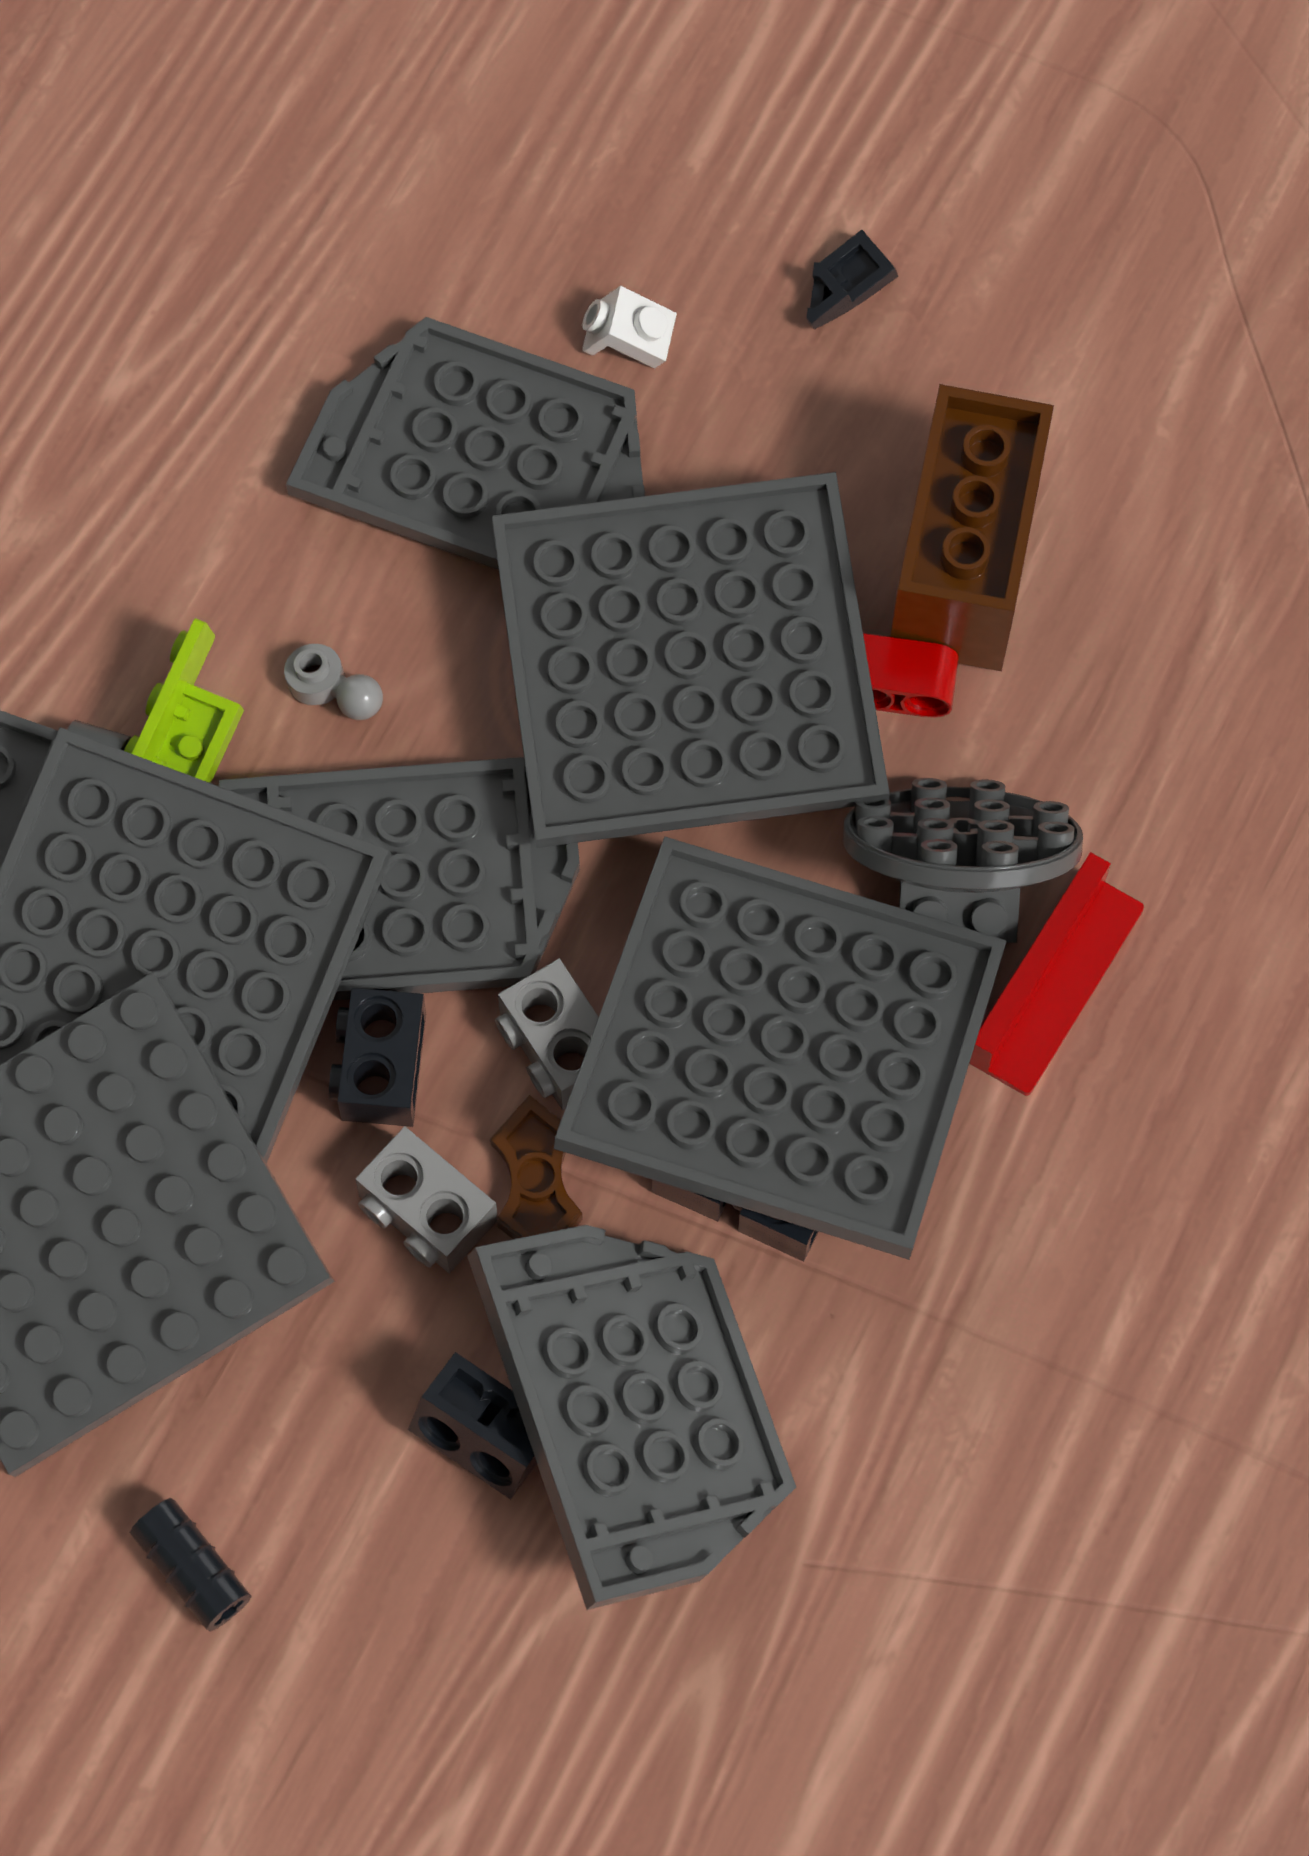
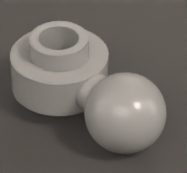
(356, 696)

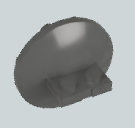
(964, 856)

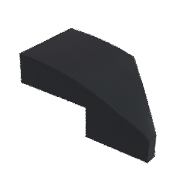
(847, 279)

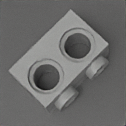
(548, 1040)
(437, 1191)

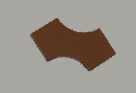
(537, 1191)

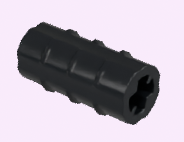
(190, 1564)

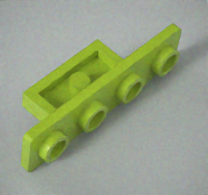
(185, 723)

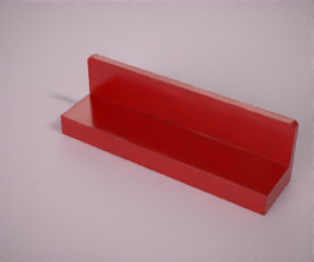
(1056, 978)

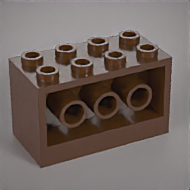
(972, 523)

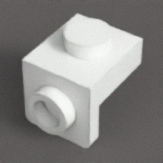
(629, 326)

